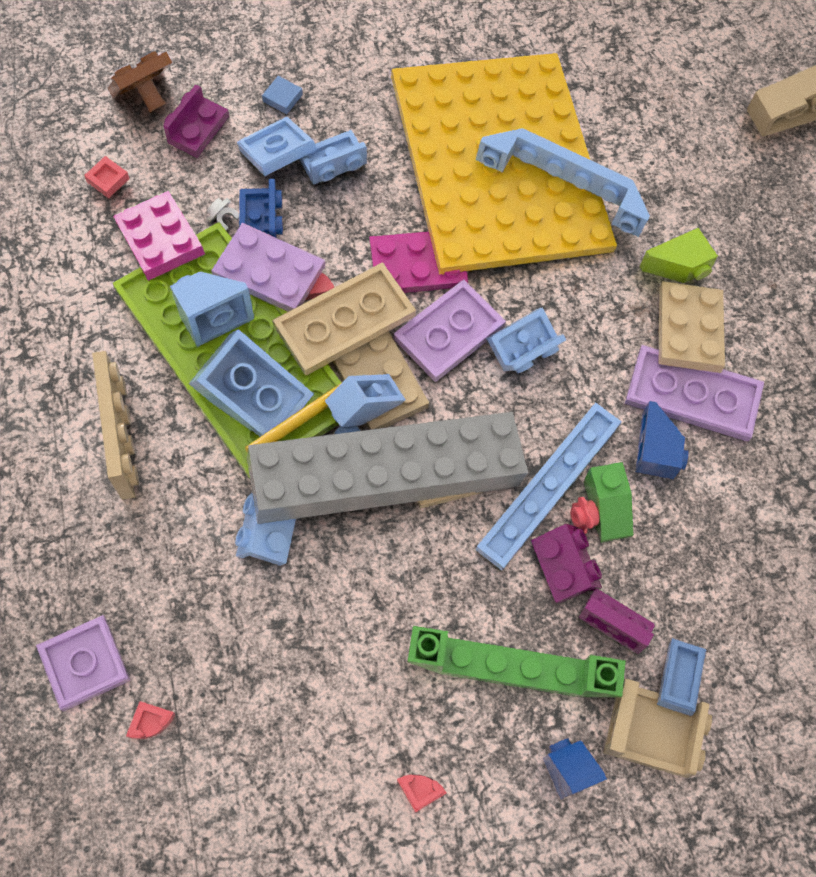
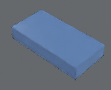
(681, 677)

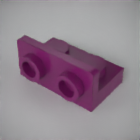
(194, 122)
(617, 621)

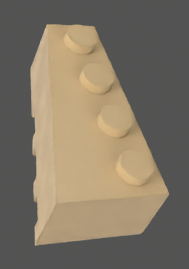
(785, 103)

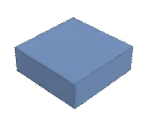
(282, 95)

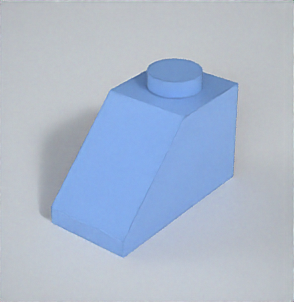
(363, 399)

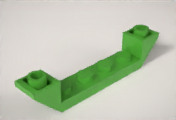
(516, 667)

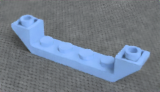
(558, 161)

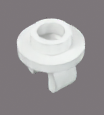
(219, 209)

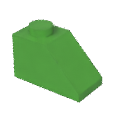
(613, 497)

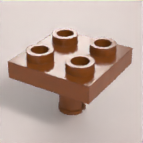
(141, 79)

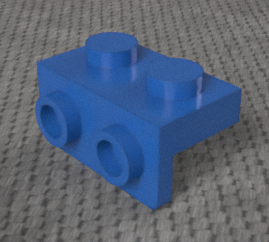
(259, 209)

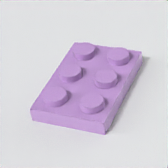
(269, 267)
(449, 330)

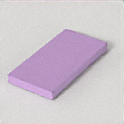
(698, 397)

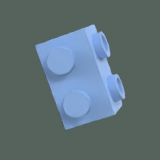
(334, 157)
(524, 341)
(264, 540)

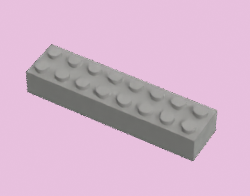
(384, 466)

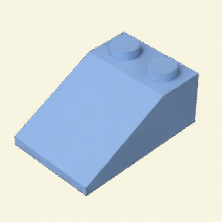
(250, 385)

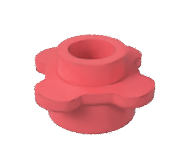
(584, 514)

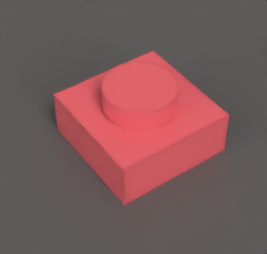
(107, 177)

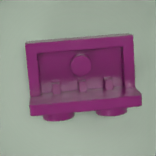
(567, 562)

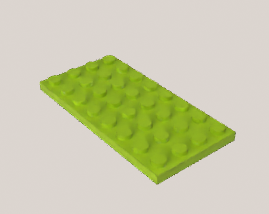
(158, 315)

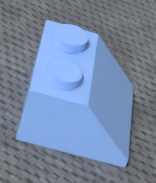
(211, 305)

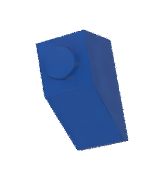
(660, 445)
(572, 768)

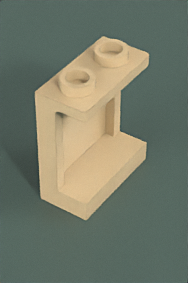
(656, 735)

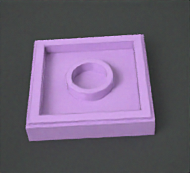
(83, 663)

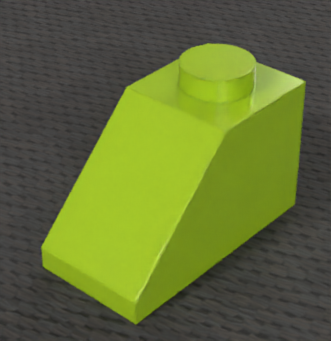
(681, 258)

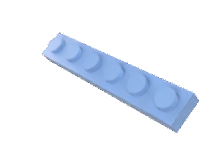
(548, 486)

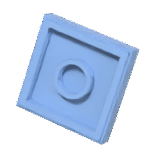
(276, 146)

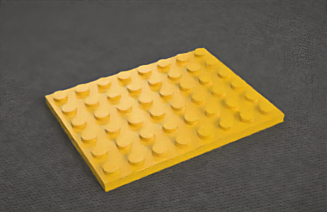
(484, 214)

